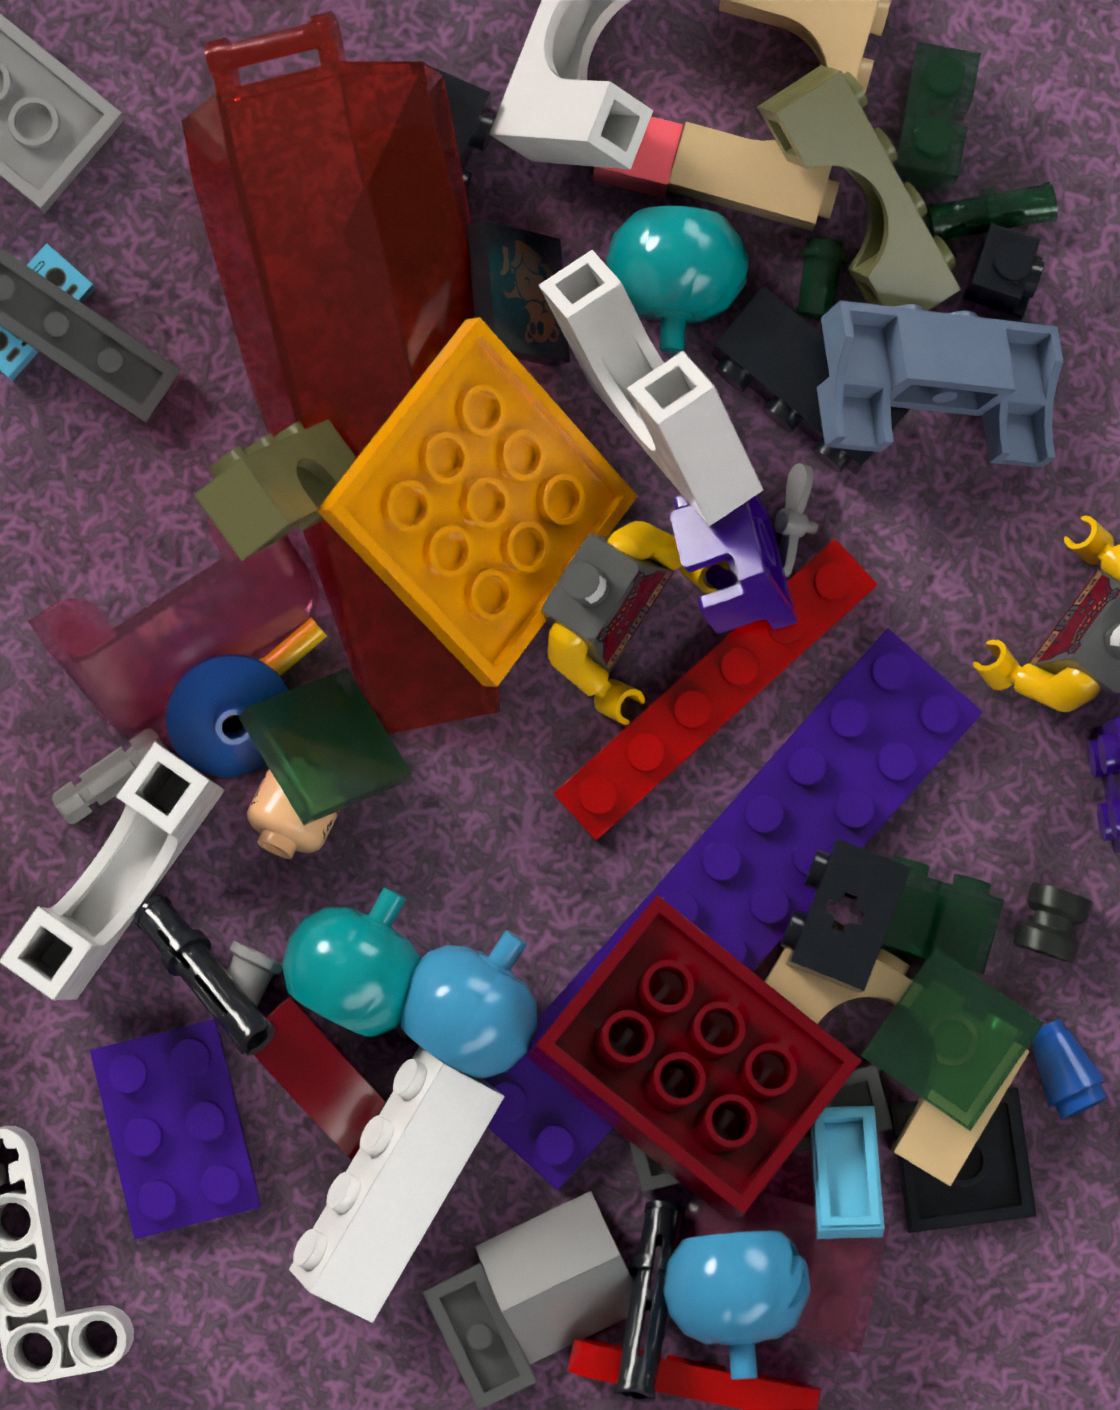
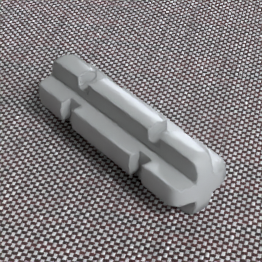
(104, 778)

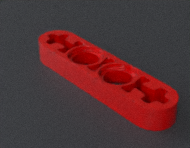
(697, 1379)

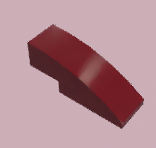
(320, 1076)

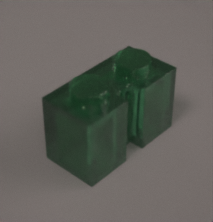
(936, 93)

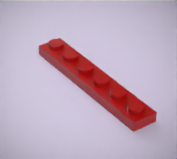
(711, 694)

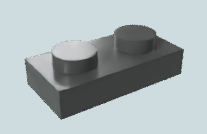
(479, 1336)

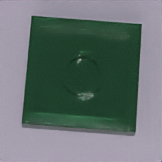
(324, 745)
(952, 1039)

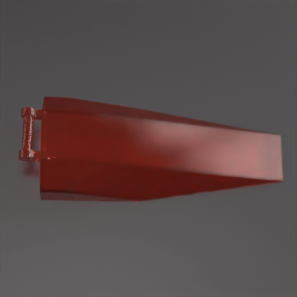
(344, 280)

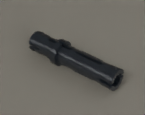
(189, 956)
(639, 1373)

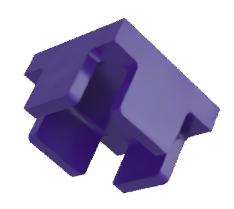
(756, 579)

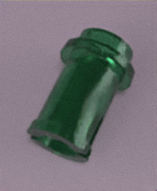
(819, 276)

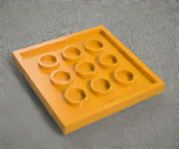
(476, 501)

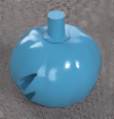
(471, 1007)
(737, 1291)

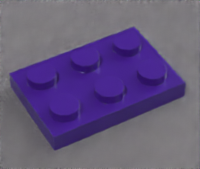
(175, 1128)

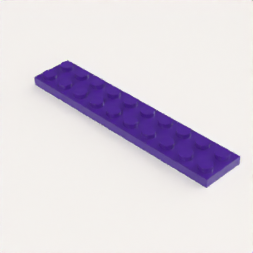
(749, 869)

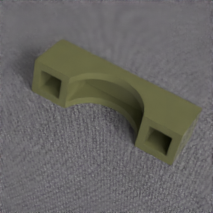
(824, 125)

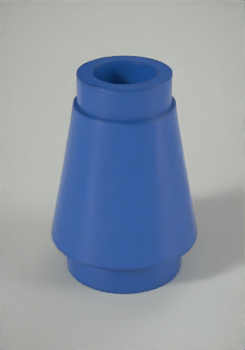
(1066, 1071)

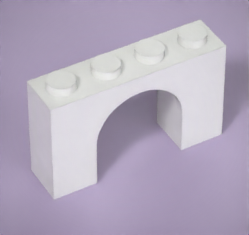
(553, 108)
(661, 404)
(71, 940)

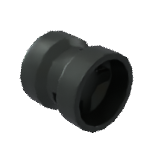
(1051, 927)

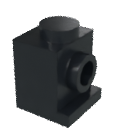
(1005, 271)

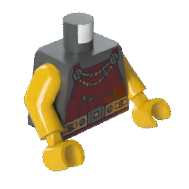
(605, 602)
(1083, 649)

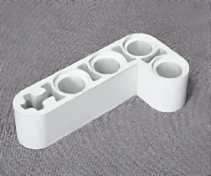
(46, 1314)

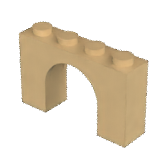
(755, 173)
(929, 1136)

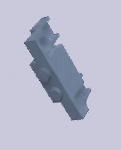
(939, 364)

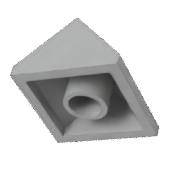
(558, 1277)

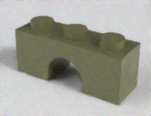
(274, 485)

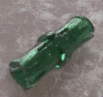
(1004, 208)

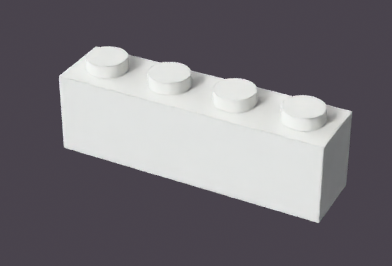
(394, 1184)

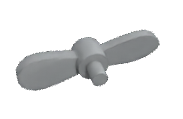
(792, 520)

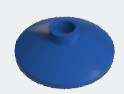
(205, 699)

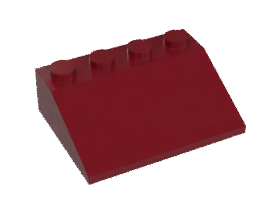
(694, 1059)

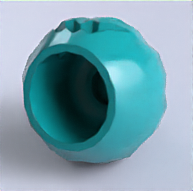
(678, 267)
(352, 965)

